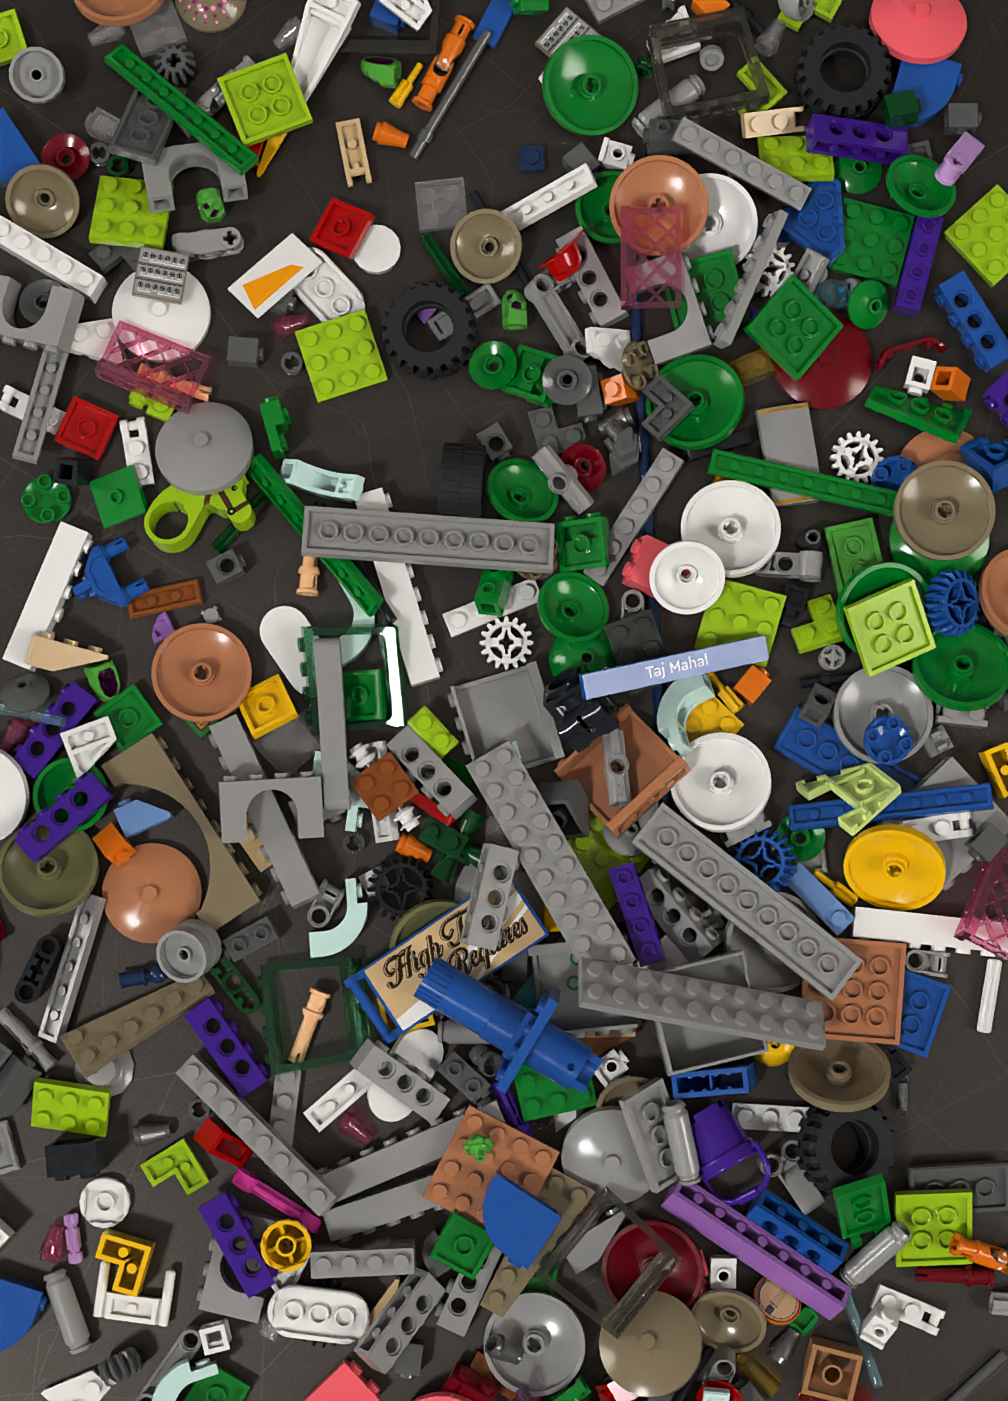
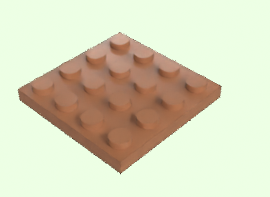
(871, 999)
(462, 1180)

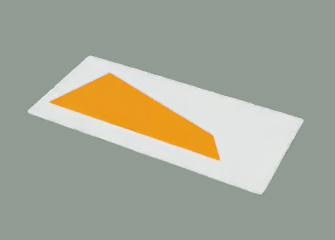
(274, 275)

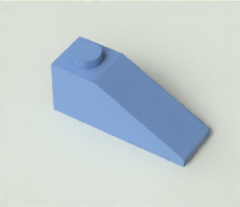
(819, 899)

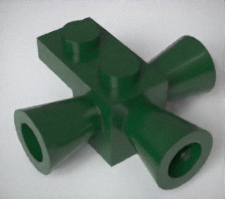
(454, 844)

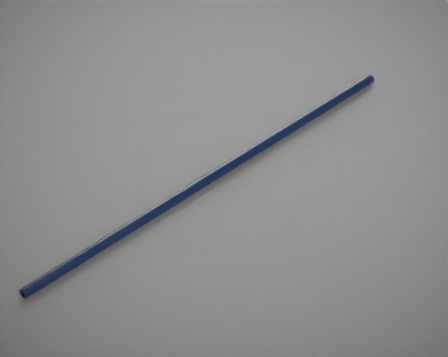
(649, 528)

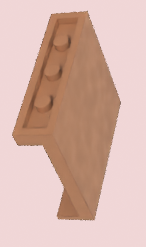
(651, 772)

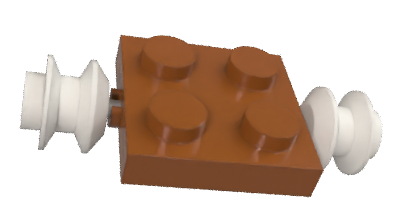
(384, 786)

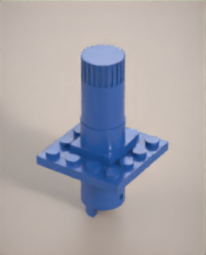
(517, 1031)

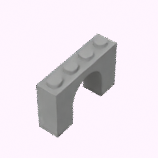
(180, 157)
(54, 329)
(693, 333)
(237, 794)
(332, 1261)
(219, 1293)

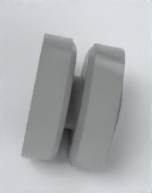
(51, 80)
(188, 950)

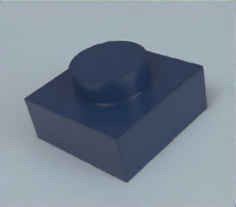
(531, 159)

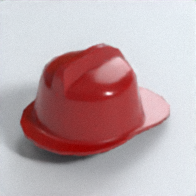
(565, 261)

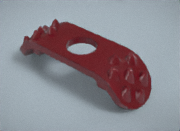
(926, 342)

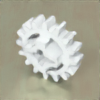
(770, 279)
(847, 454)
(494, 643)

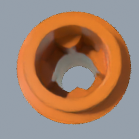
(389, 135)
(411, 846)

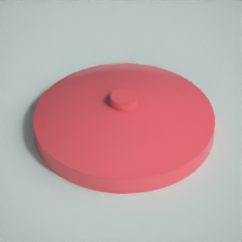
(919, 28)

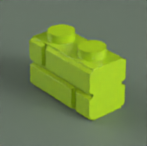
(433, 732)

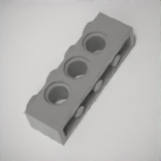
(611, 311)
(459, 798)
(479, 906)
(690, 917)
(427, 1105)
(399, 1320)
(459, 1320)

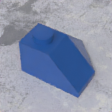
(989, 460)

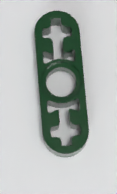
(223, 982)

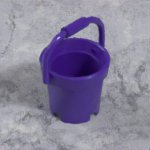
(722, 1145)

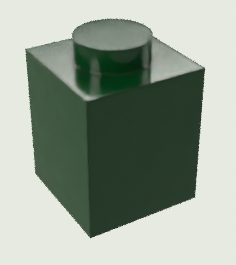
(900, 109)

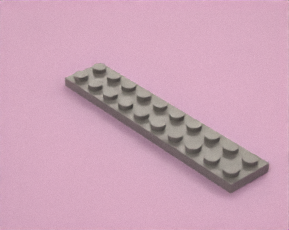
(428, 539)
(548, 857)
(746, 901)
(700, 1004)

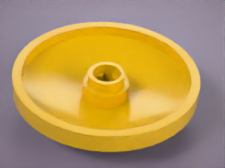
(894, 867)

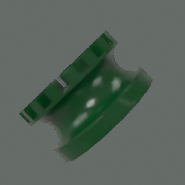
(644, 67)
(126, 167)

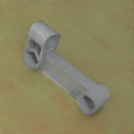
(555, 313)
(178, 1352)

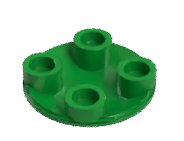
(46, 500)

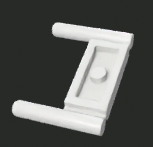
(130, 1308)

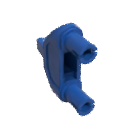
(102, 580)

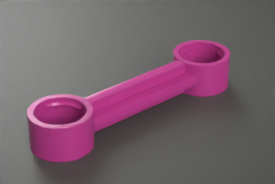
(252, 1184)

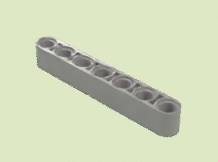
(332, 724)

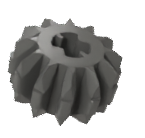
(168, 59)
(120, 1366)

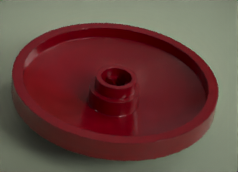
(835, 375)
(633, 1251)

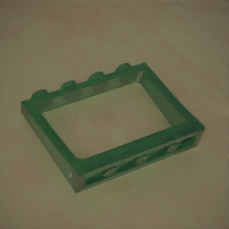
(392, 667)
(355, 1015)

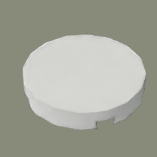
(378, 250)
(105, 1202)

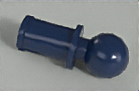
(142, 976)

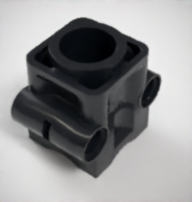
(576, 718)

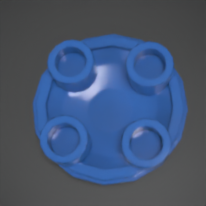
(892, 472)
(887, 740)

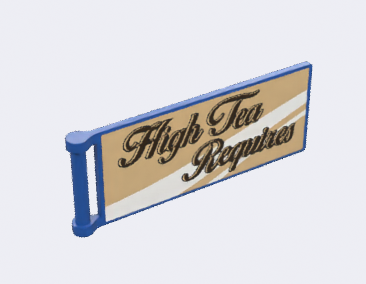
(402, 969)

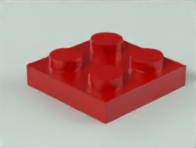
(342, 228)
(86, 428)

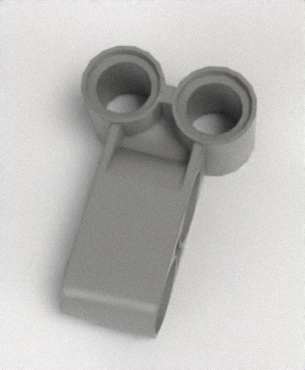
(806, 566)
(803, 1192)

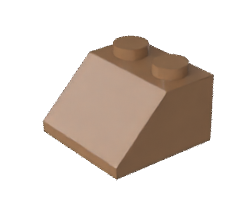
(831, 1369)

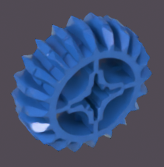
(952, 603)
(765, 850)

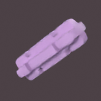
(73, 1238)

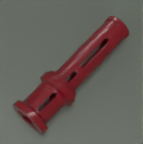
(967, 1275)

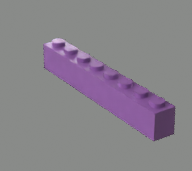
(757, 1248)

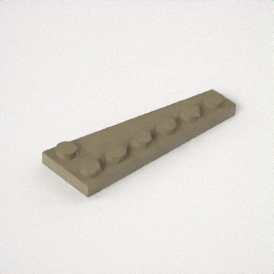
(121, 1030)
(509, 1281)

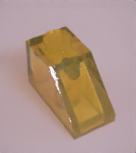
(753, 367)

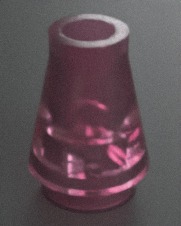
(286, 325)
(14, 734)
(353, 1128)
(53, 1245)

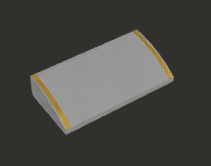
(789, 441)

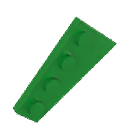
(919, 413)

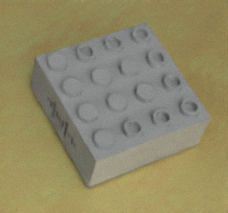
(694, 1048)

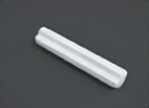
(989, 995)

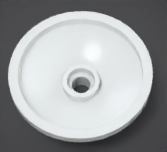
(691, 592)

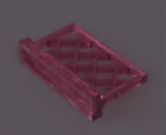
(628, 257)
(139, 382)
(979, 900)

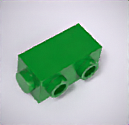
(493, 591)

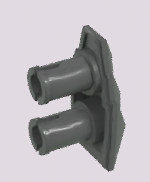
(623, 448)

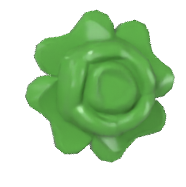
(478, 1146)

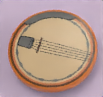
(776, 1303)

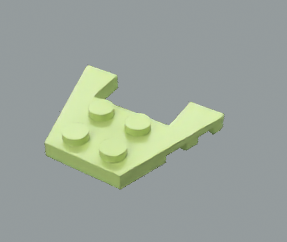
(862, 787)

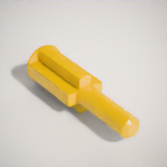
(405, 87)
(726, 694)
(837, 889)

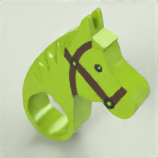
(227, 504)

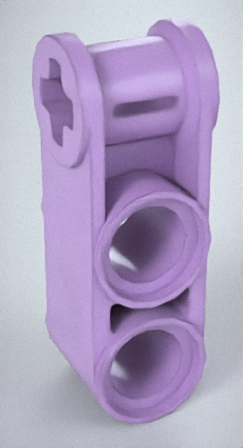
(958, 159)

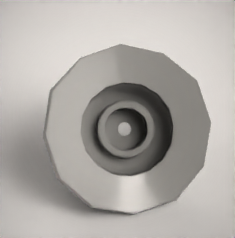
(113, 1075)

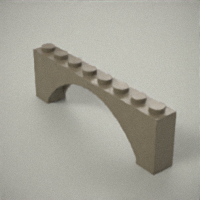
(229, 887)

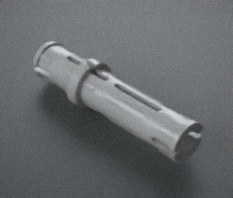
(29, 1043)

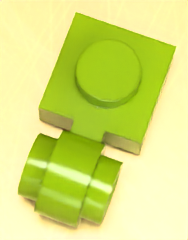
(155, 409)

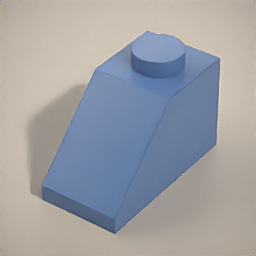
(139, 816)

